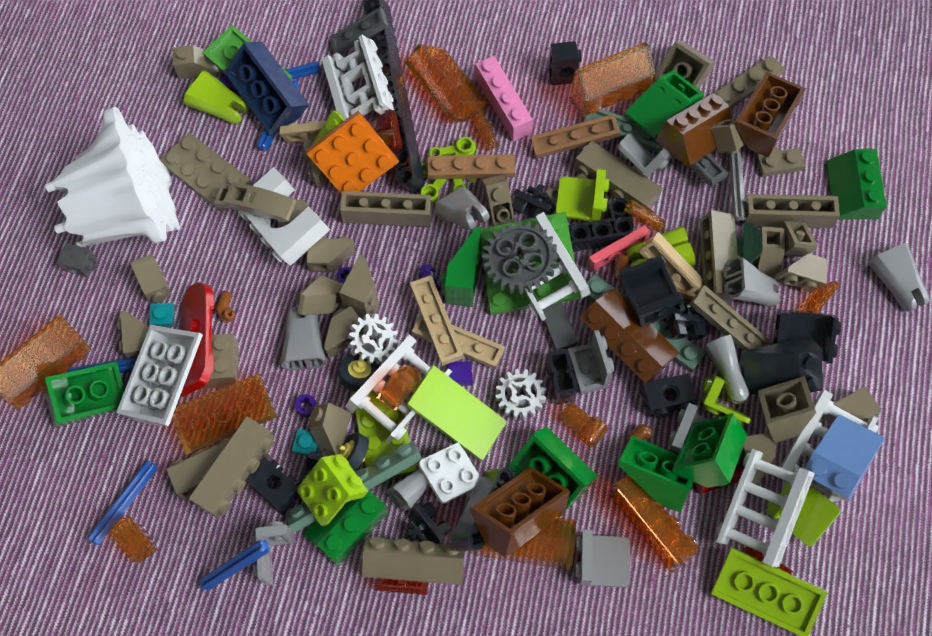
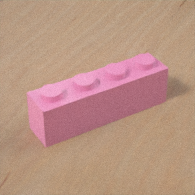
(503, 98)

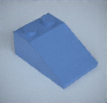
(844, 457)

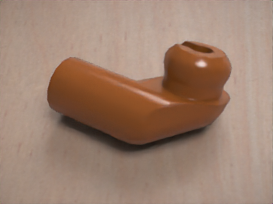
(621, 264)
(223, 309)
(641, 432)

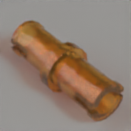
(484, 129)
(645, 215)

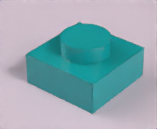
(162, 314)
(304, 443)

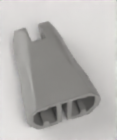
(461, 209)
(900, 275)
(749, 283)
(302, 342)
(724, 358)
(408, 490)

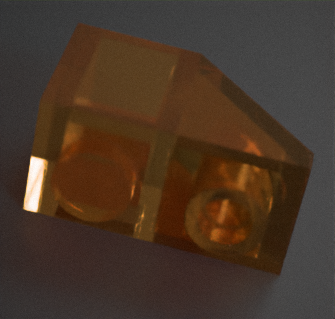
(399, 387)
(133, 539)

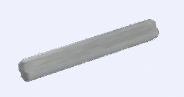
(737, 186)

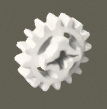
(374, 348)
(514, 387)

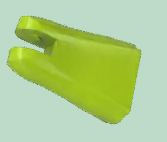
(214, 98)
(678, 240)

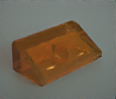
(819, 297)

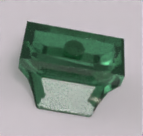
(750, 243)

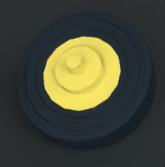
(355, 373)
(355, 449)

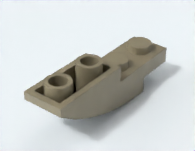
(255, 200)

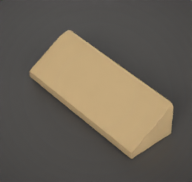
(680, 271)

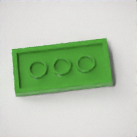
(225, 48)

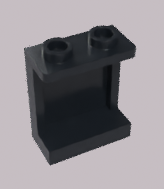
(651, 291)
(800, 324)

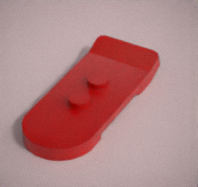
(197, 317)

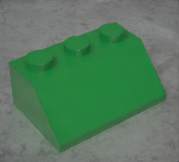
(857, 183)
(711, 451)
(555, 460)
(348, 527)

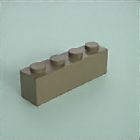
(623, 179)
(386, 208)
(773, 210)
(717, 247)
(232, 468)
(188, 473)
(412, 561)

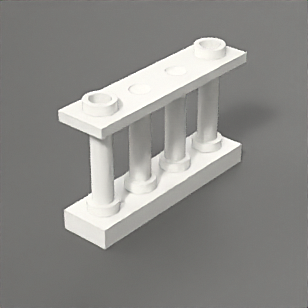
(564, 266)
(376, 383)
(814, 427)
(782, 527)

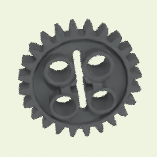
(514, 239)

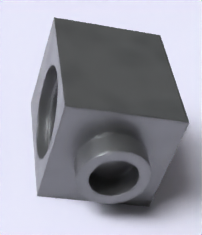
(77, 260)

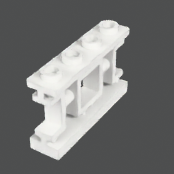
(341, 84)

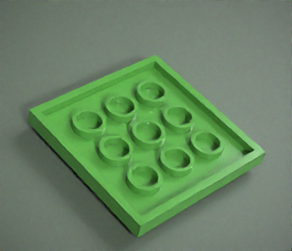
(503, 301)

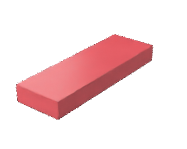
(610, 252)

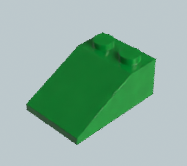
(462, 272)
(83, 393)
(652, 471)

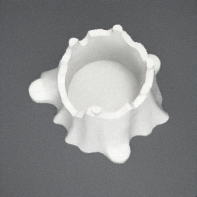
(116, 188)

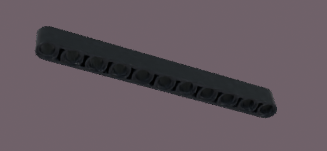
(409, 168)

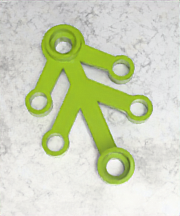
(456, 149)

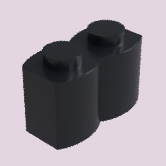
(559, 372)

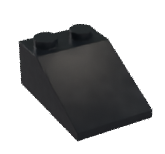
(782, 363)

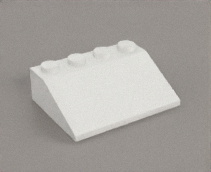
(159, 375)

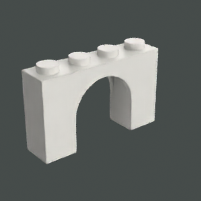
(296, 237)

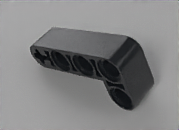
(607, 226)
(466, 533)

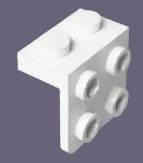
(450, 473)

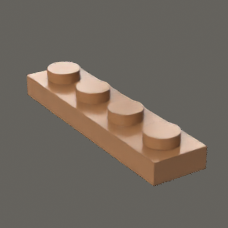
(575, 136)
(471, 166)

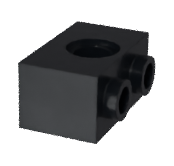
(563, 62)
(677, 386)
(282, 496)

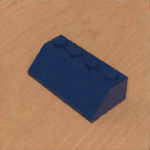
(265, 87)

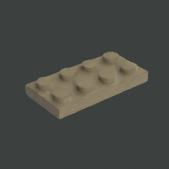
(201, 168)

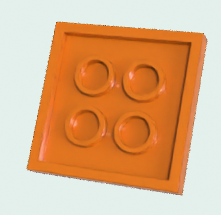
(352, 154)

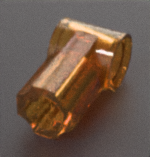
(589, 428)

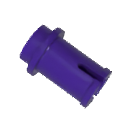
(428, 270)

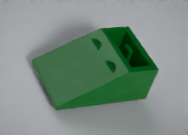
(663, 101)

